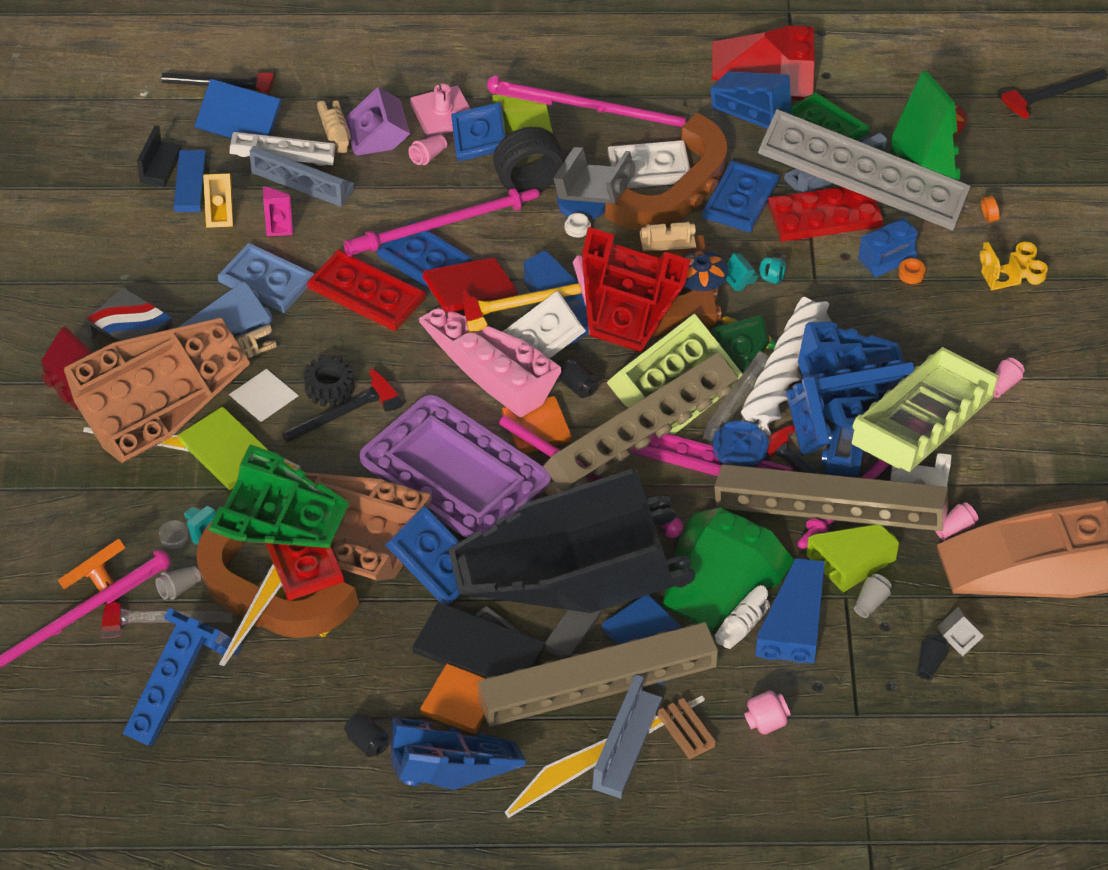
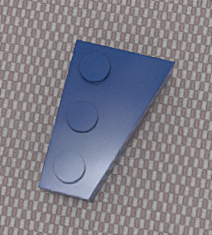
(752, 96)

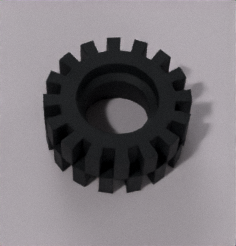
(329, 392)

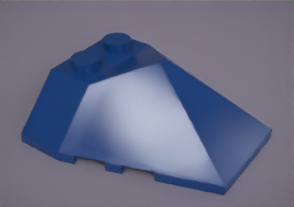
(833, 349)
(448, 757)

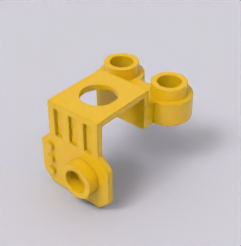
(1021, 265)

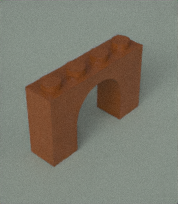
(694, 302)

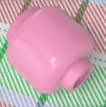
(767, 712)

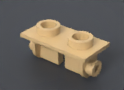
(659, 238)

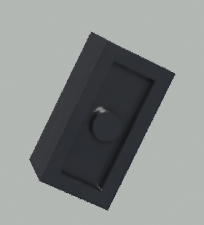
(157, 159)

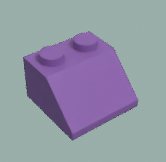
(377, 123)

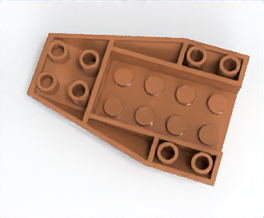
(153, 384)
(372, 518)
(1034, 553)

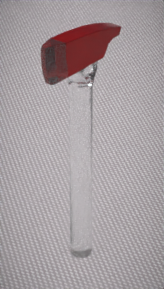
(115, 616)

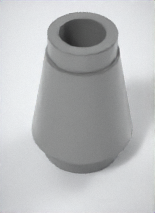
(176, 582)
(873, 594)

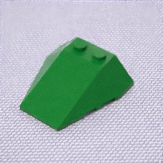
(927, 128)
(278, 505)
(728, 563)

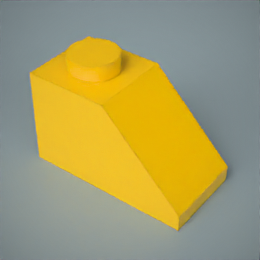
(218, 200)

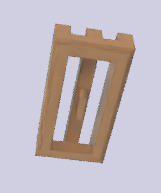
(683, 706)

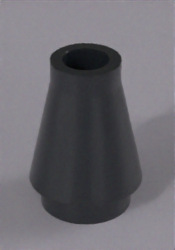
(932, 654)

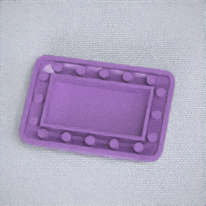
(457, 461)

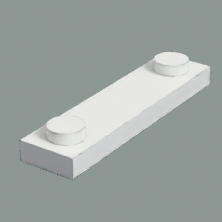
(294, 149)

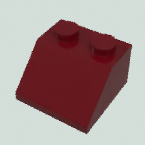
(61, 353)

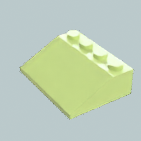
(666, 361)

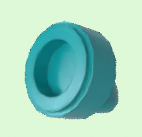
(776, 270)

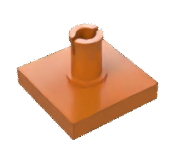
(94, 568)

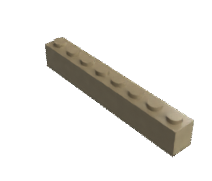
(832, 497)
(596, 674)

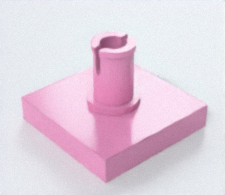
(436, 107)

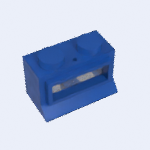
(888, 247)
(842, 456)

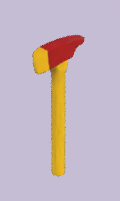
(475, 310)

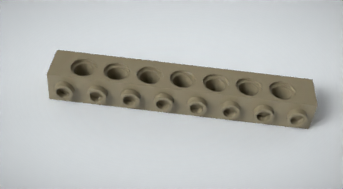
(712, 372)

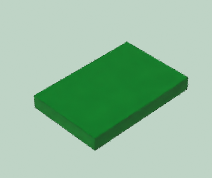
(829, 116)

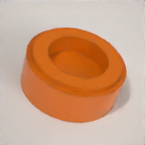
(990, 209)
(911, 271)

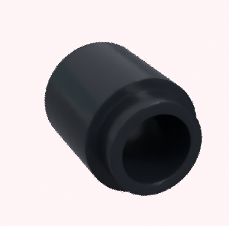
(579, 378)
(366, 735)

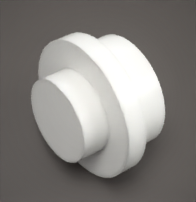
(577, 225)

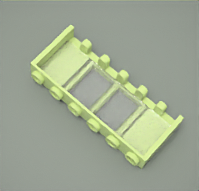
(924, 409)

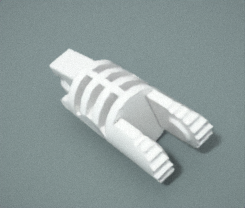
(743, 618)

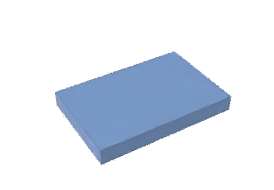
(274, 278)

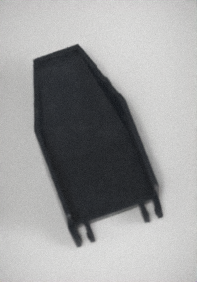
(574, 549)

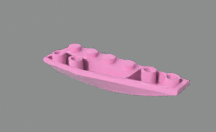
(496, 361)

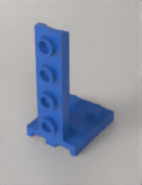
(808, 405)
(171, 674)

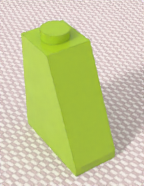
(523, 113)
(853, 553)

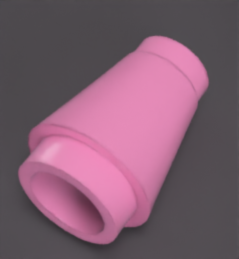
(426, 149)
(1010, 373)
(958, 521)

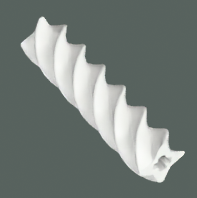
(782, 367)

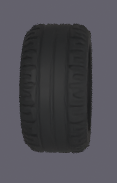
(524, 143)

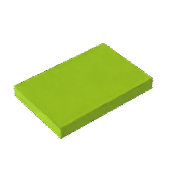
(219, 444)

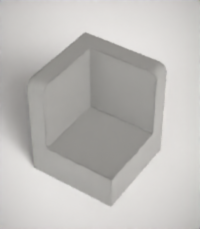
(960, 631)

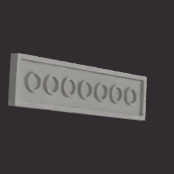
(864, 169)

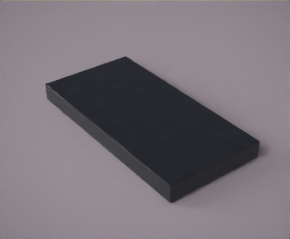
(475, 644)

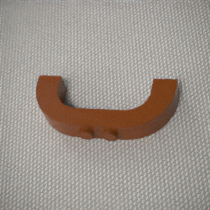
(672, 206)
(287, 618)

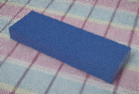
(189, 181)

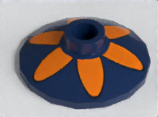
(705, 270)

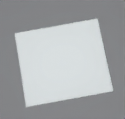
(263, 395)

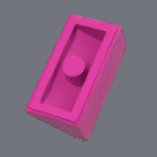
(277, 212)

